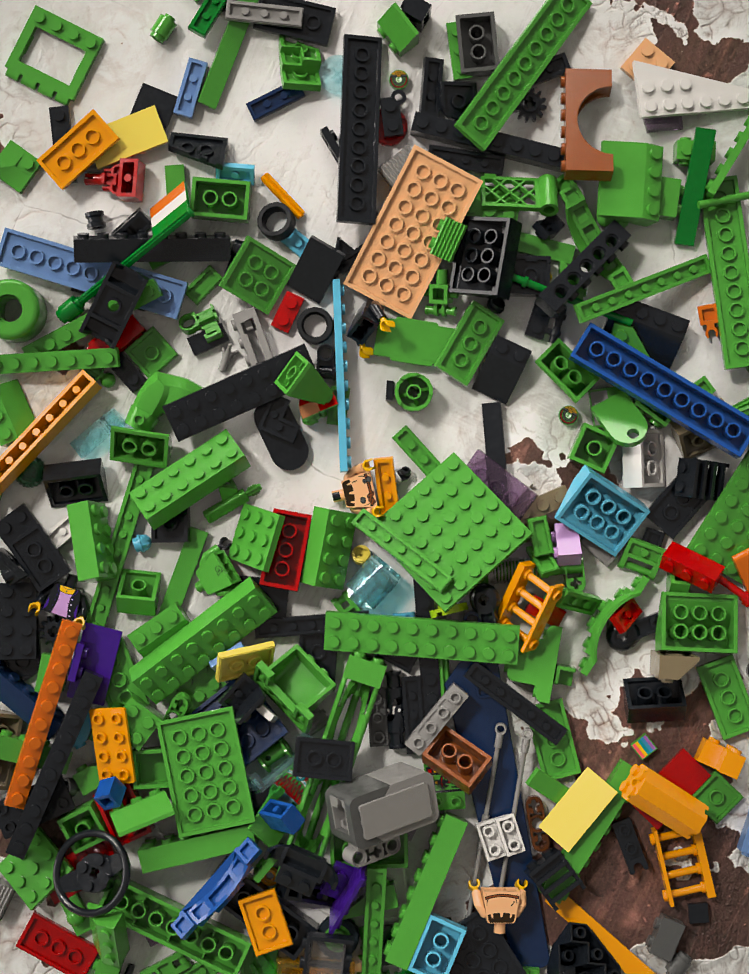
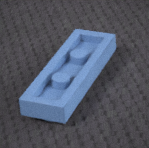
(190, 88)

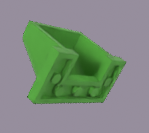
(295, 685)

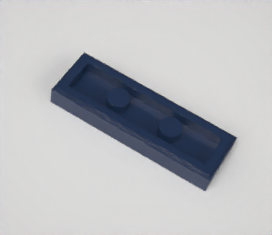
(273, 102)

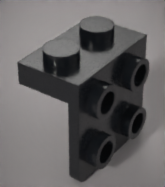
(244, 696)

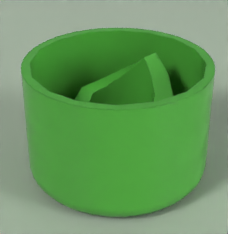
(32, 316)

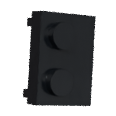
(693, 476)
(545, 867)

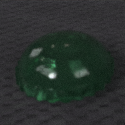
(32, 475)

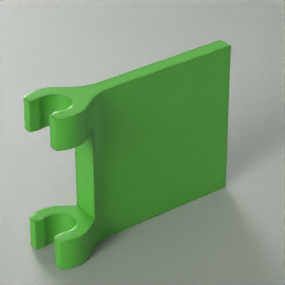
(260, 827)

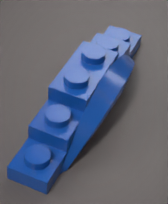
(218, 889)

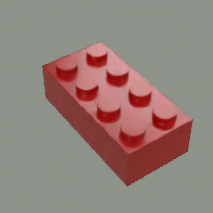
(289, 552)

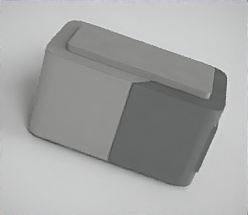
(379, 810)

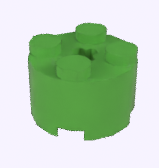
(418, 382)

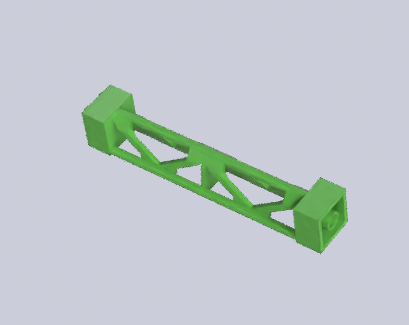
(363, 674)

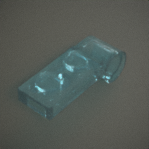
(97, 433)

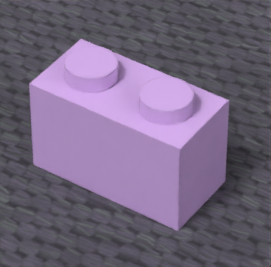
(567, 545)

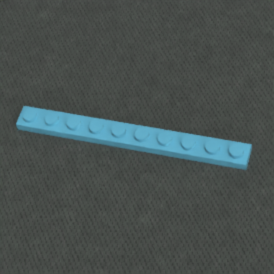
(341, 367)

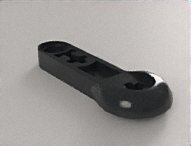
(486, 611)
(639, 629)

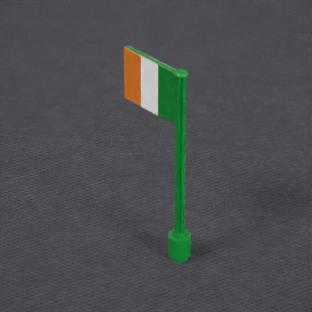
(165, 218)

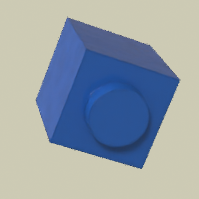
(110, 793)

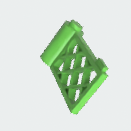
(544, 193)

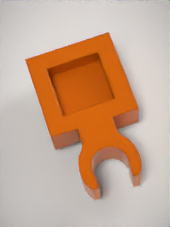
(708, 317)

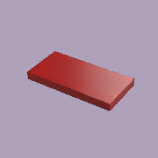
(683, 772)
(57, 945)

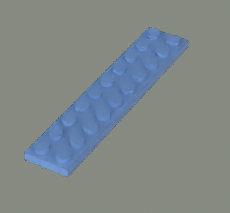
(56, 264)

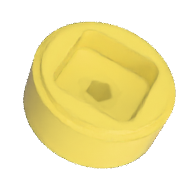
(360, 554)

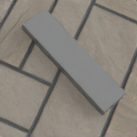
(264, 14)

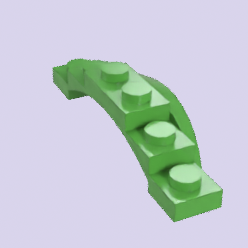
(585, 229)
(597, 623)

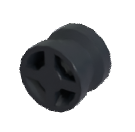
(95, 220)

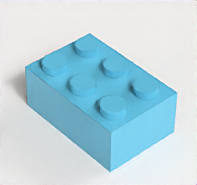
(437, 946)

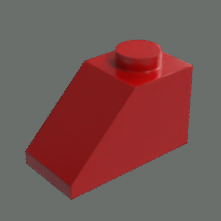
(556, 616)

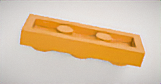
(386, 483)

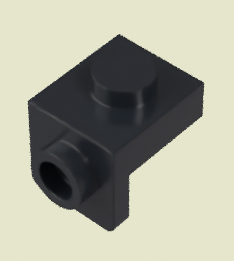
(548, 227)

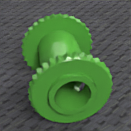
(276, 752)

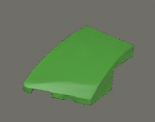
(299, 66)

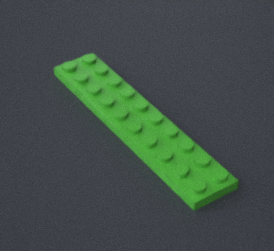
(519, 70)
(729, 273)
(421, 637)

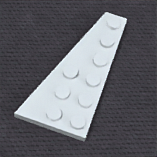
(676, 93)

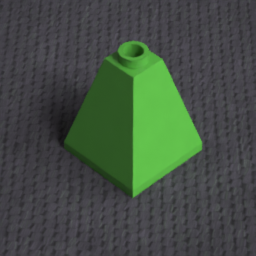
(303, 381)

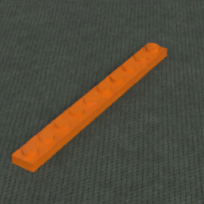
(43, 714)

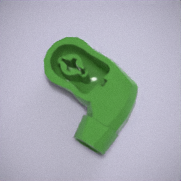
(156, 392)

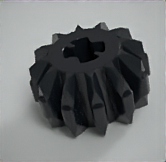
(52, 623)

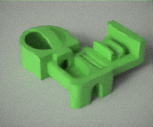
(207, 320)

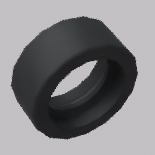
(270, 209)
(312, 311)

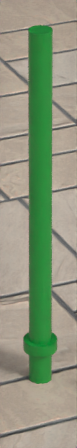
(526, 282)

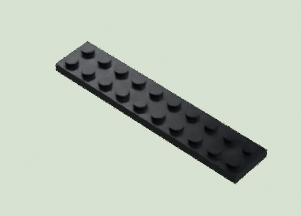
(359, 130)

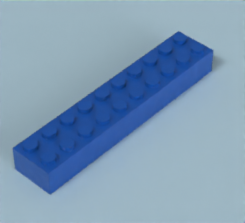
(662, 390)

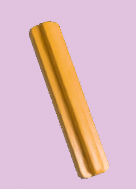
(282, 195)

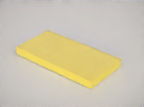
(137, 135)
(578, 809)

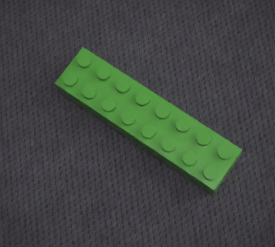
(202, 640)
(426, 888)
(152, 915)

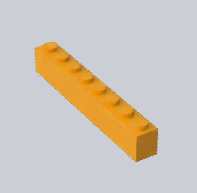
(46, 427)

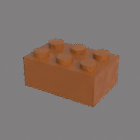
(457, 759)

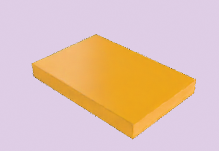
(265, 922)

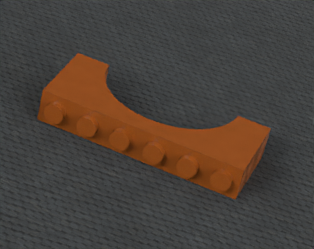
(580, 158)

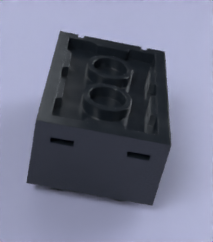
(534, 267)

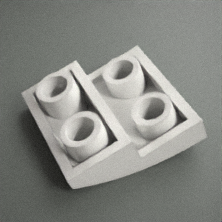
(500, 837)

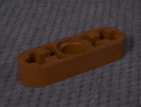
(534, 838)

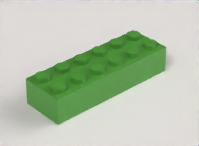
(189, 479)
(178, 851)

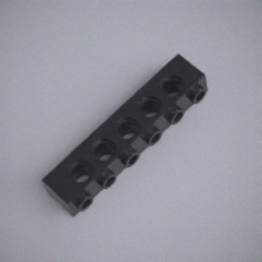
(613, 234)

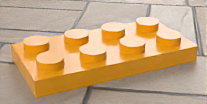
(78, 149)

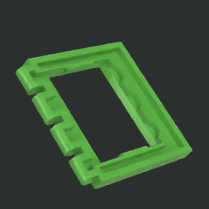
(66, 31)

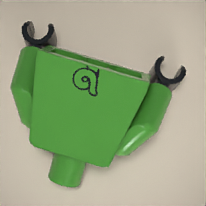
(216, 571)

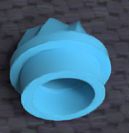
(141, 543)

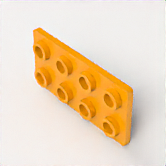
(112, 743)

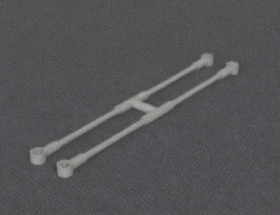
(498, 744)

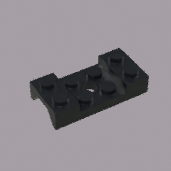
(119, 285)

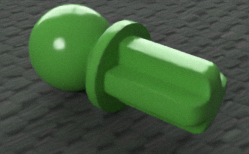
(106, 379)

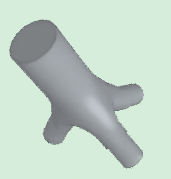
(226, 357)

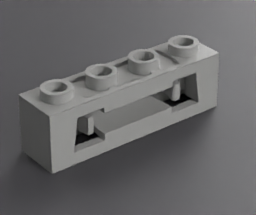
(244, 318)
(436, 718)

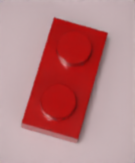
(287, 312)
(625, 615)

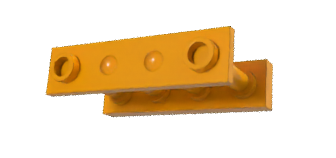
(512, 596)
(702, 867)

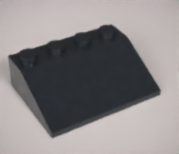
(486, 257)
(657, 330)

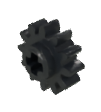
(536, 103)

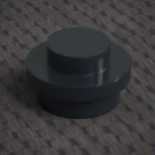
(496, 305)

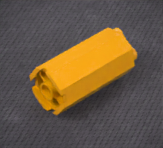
(664, 801)

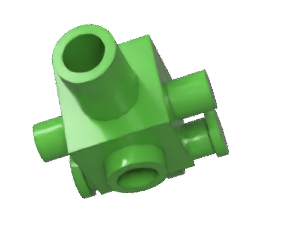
(440, 296)

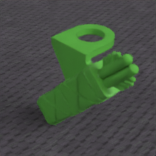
(230, 500)

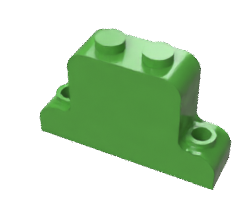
(538, 666)

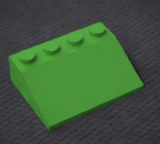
(635, 183)
(697, 623)

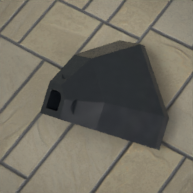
(580, 952)

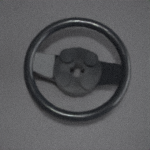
(85, 875)

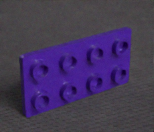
(97, 653)
(347, 890)

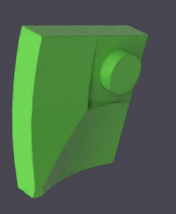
(17, 166)

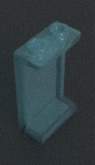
(260, 785)

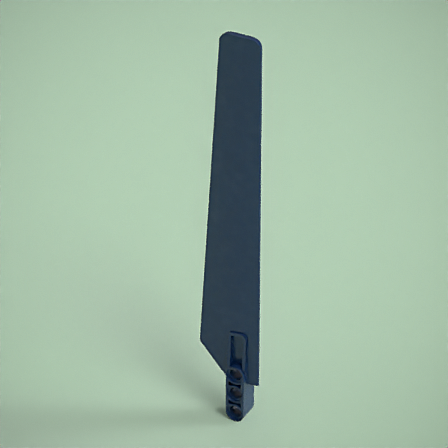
(477, 723)

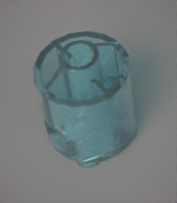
(372, 583)

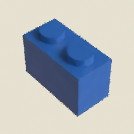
(282, 816)

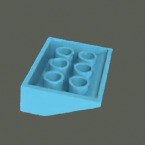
(601, 511)

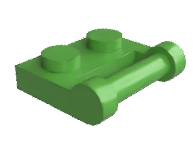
(643, 552)

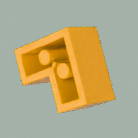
(723, 759)

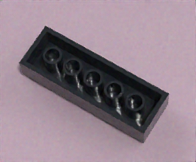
(296, 920)

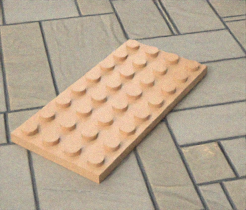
(395, 256)

